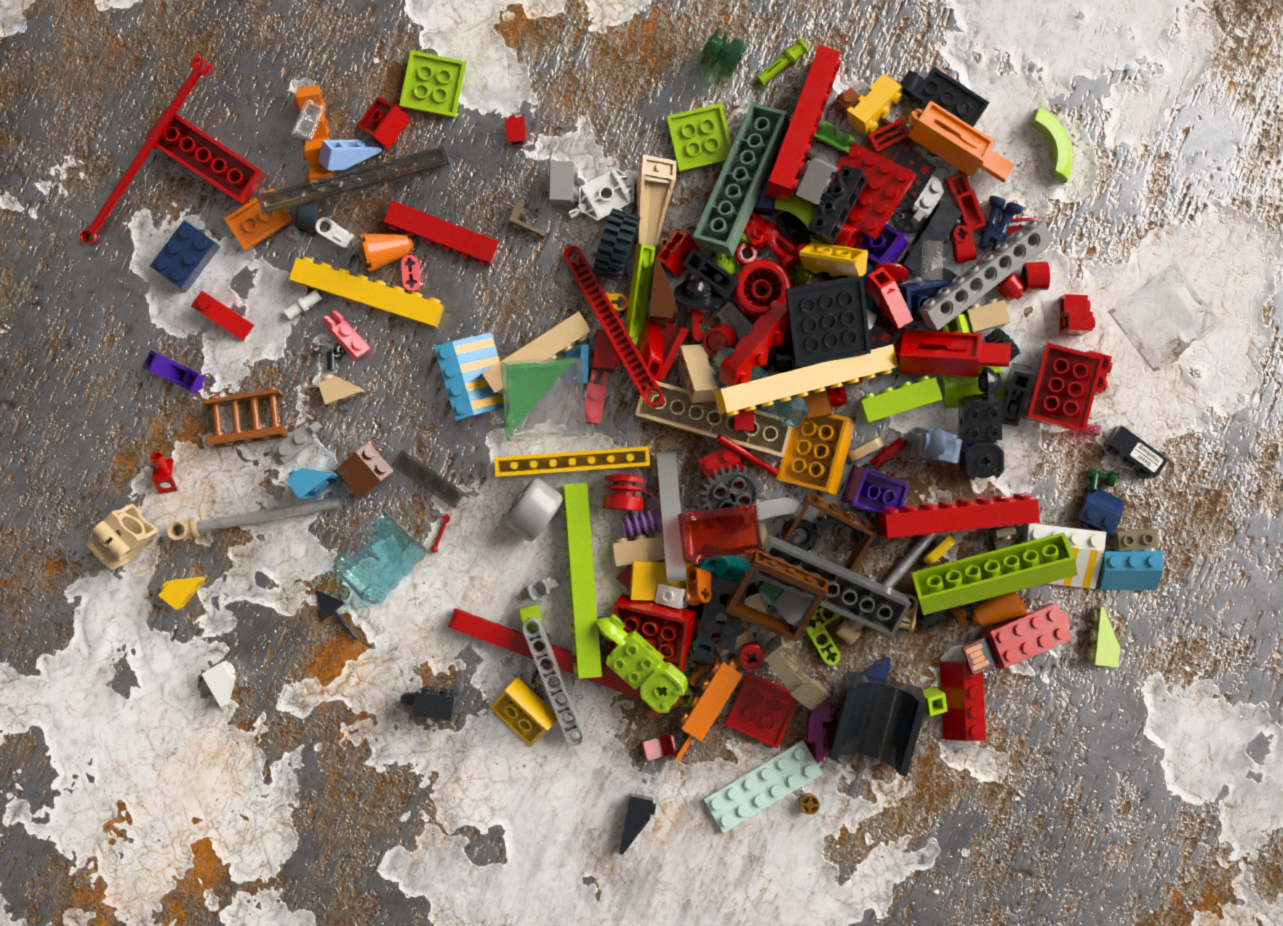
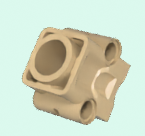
(121, 537)

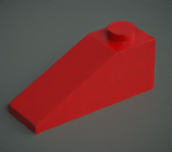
(222, 315)

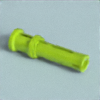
(789, 56)

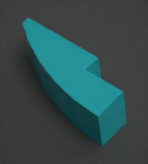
(725, 567)

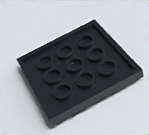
(828, 320)

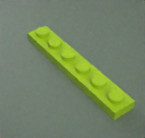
(639, 291)

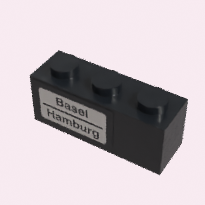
(1135, 452)

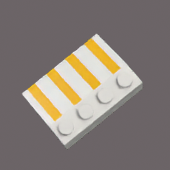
(1086, 547)

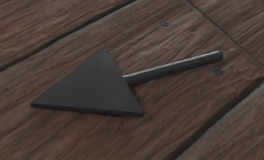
(328, 606)

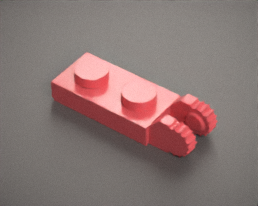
(345, 335)
(595, 398)

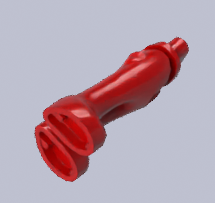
(788, 261)

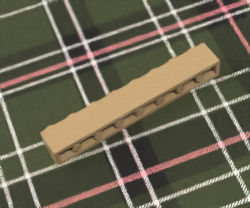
(647, 548)

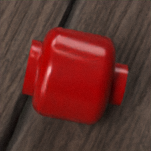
(1011, 287)

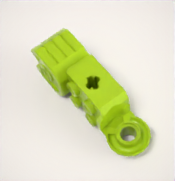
(642, 666)

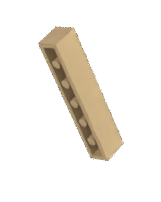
(542, 347)

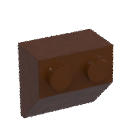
(364, 471)

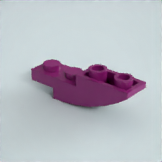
(816, 730)

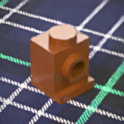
(845, 100)

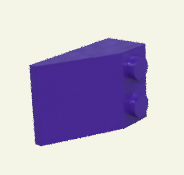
(886, 247)
(873, 490)

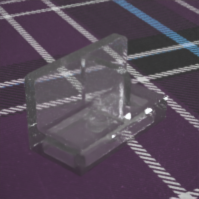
(932, 260)

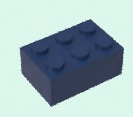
(185, 256)

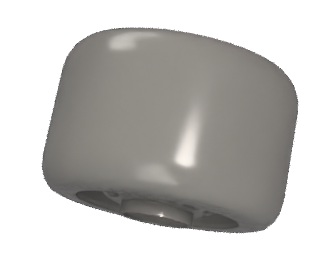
(533, 509)

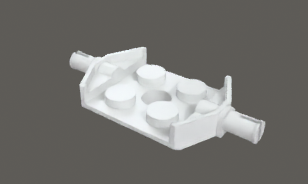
(597, 207)

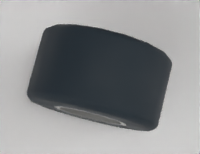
(306, 216)

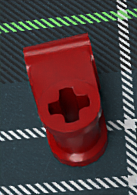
(962, 247)

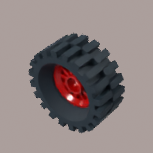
(616, 244)

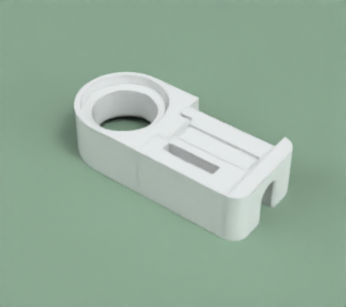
(335, 234)

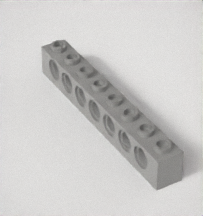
(1038, 237)

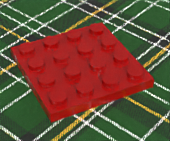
(881, 193)

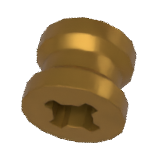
(811, 806)

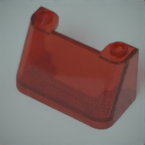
(720, 532)

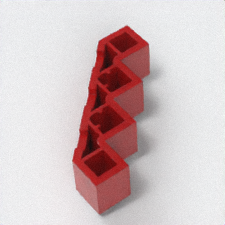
(754, 349)

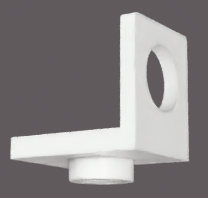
(671, 596)

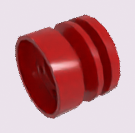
(623, 492)

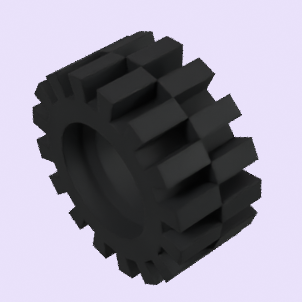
(1000, 336)
(811, 532)

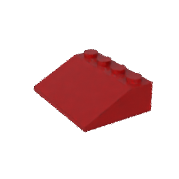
(1064, 387)
(662, 626)

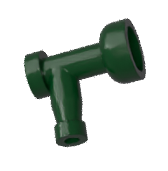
(1095, 476)

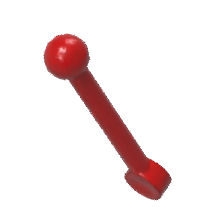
(446, 519)

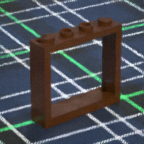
(848, 518)
(787, 573)

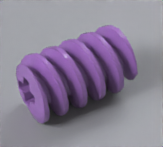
(641, 522)

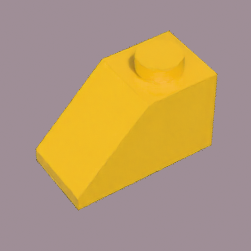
(180, 591)

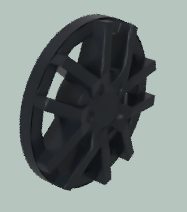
(906, 216)

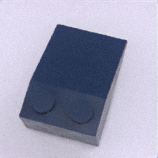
(917, 293)

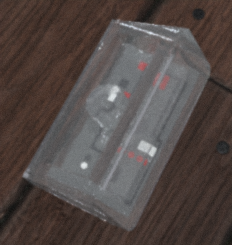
(307, 120)

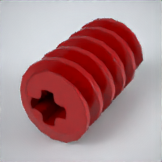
(751, 664)

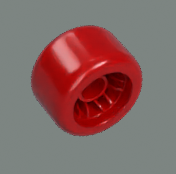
(759, 274)

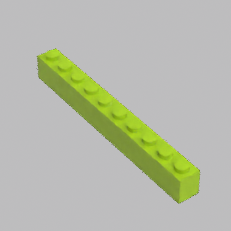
(582, 580)

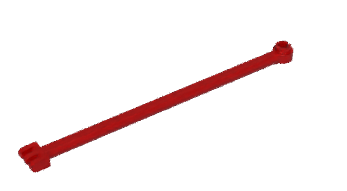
(198, 71)

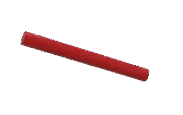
(748, 455)

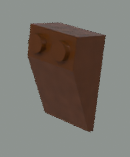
(662, 298)

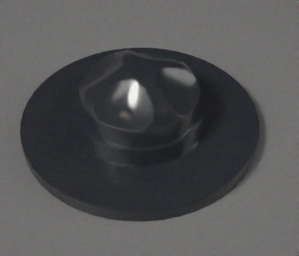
(698, 294)

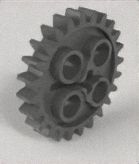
(730, 491)

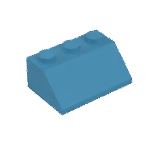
(310, 483)
(1130, 570)

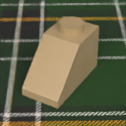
(337, 390)

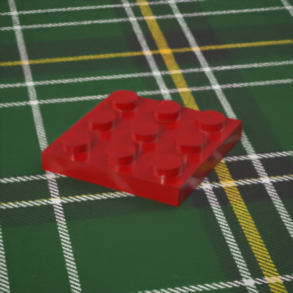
(762, 710)

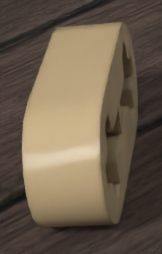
(865, 449)

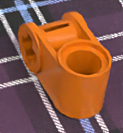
(699, 584)

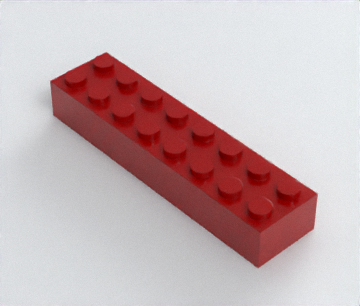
(804, 124)
(957, 516)

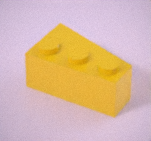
(874, 105)

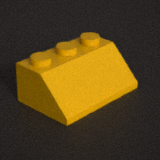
(834, 259)
(524, 711)

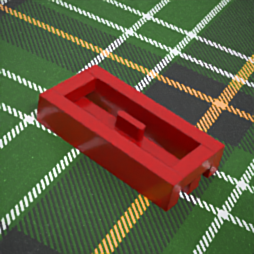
(874, 142)

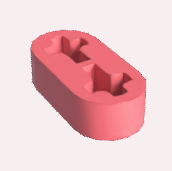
(415, 272)

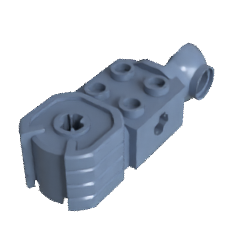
(934, 446)

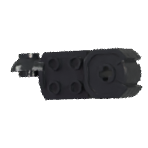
(981, 428)

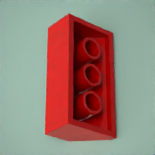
(964, 702)

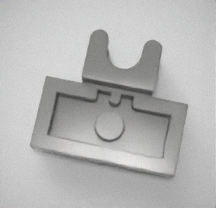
(539, 588)

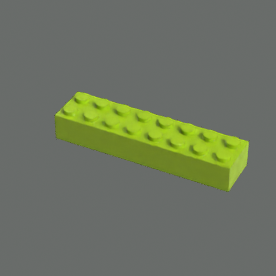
(994, 573)

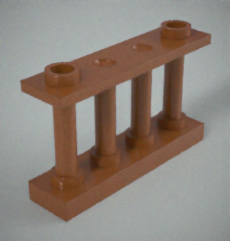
(256, 433)

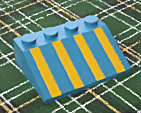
(461, 369)

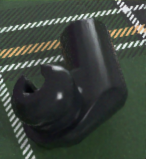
(333, 355)

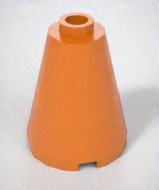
(383, 249)
(999, 609)

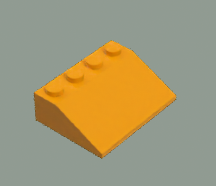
(817, 453)

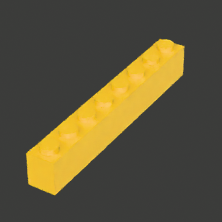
(365, 292)
(572, 461)

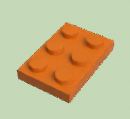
(252, 227)

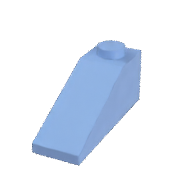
(346, 153)

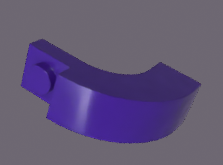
(174, 371)

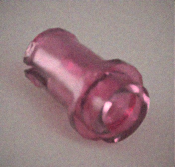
(1091, 429)

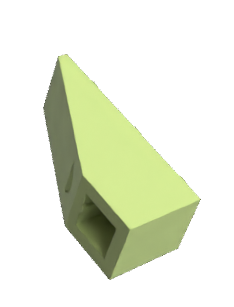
(1105, 647)

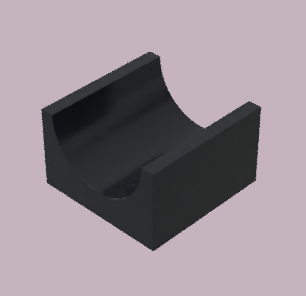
(877, 720)

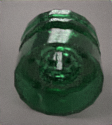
(723, 52)

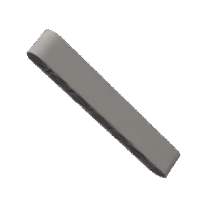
(669, 510)
(553, 690)

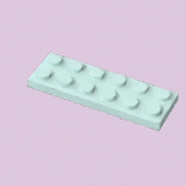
(763, 786)

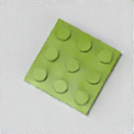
(433, 84)
(699, 137)

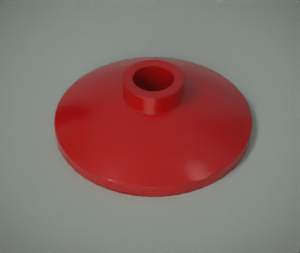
(897, 271)

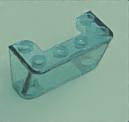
(381, 561)

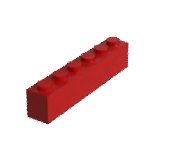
(440, 232)

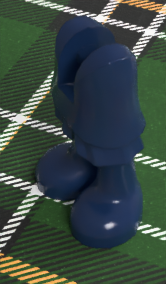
(991, 229)

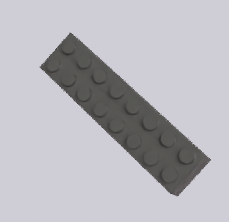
(847, 591)

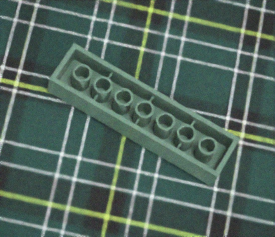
(741, 179)

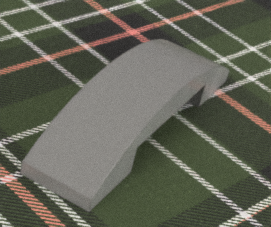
(777, 509)

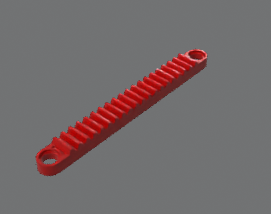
(613, 326)

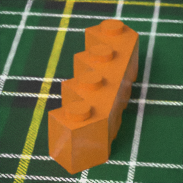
(313, 147)

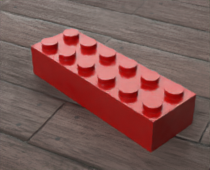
(209, 159)

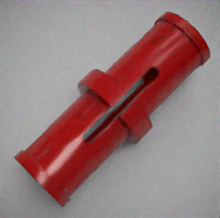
(888, 453)

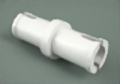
(303, 304)

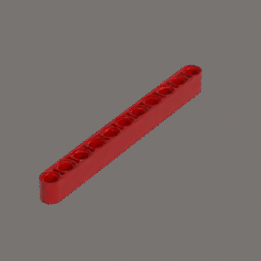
(516, 642)

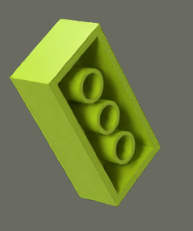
(897, 401)

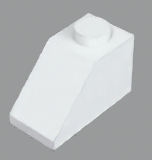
(221, 682)

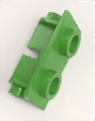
(840, 141)

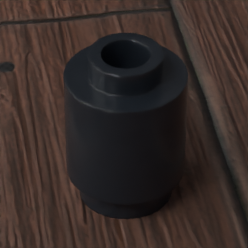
(932, 619)

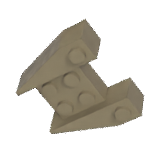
(805, 690)

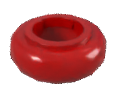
(738, 253)

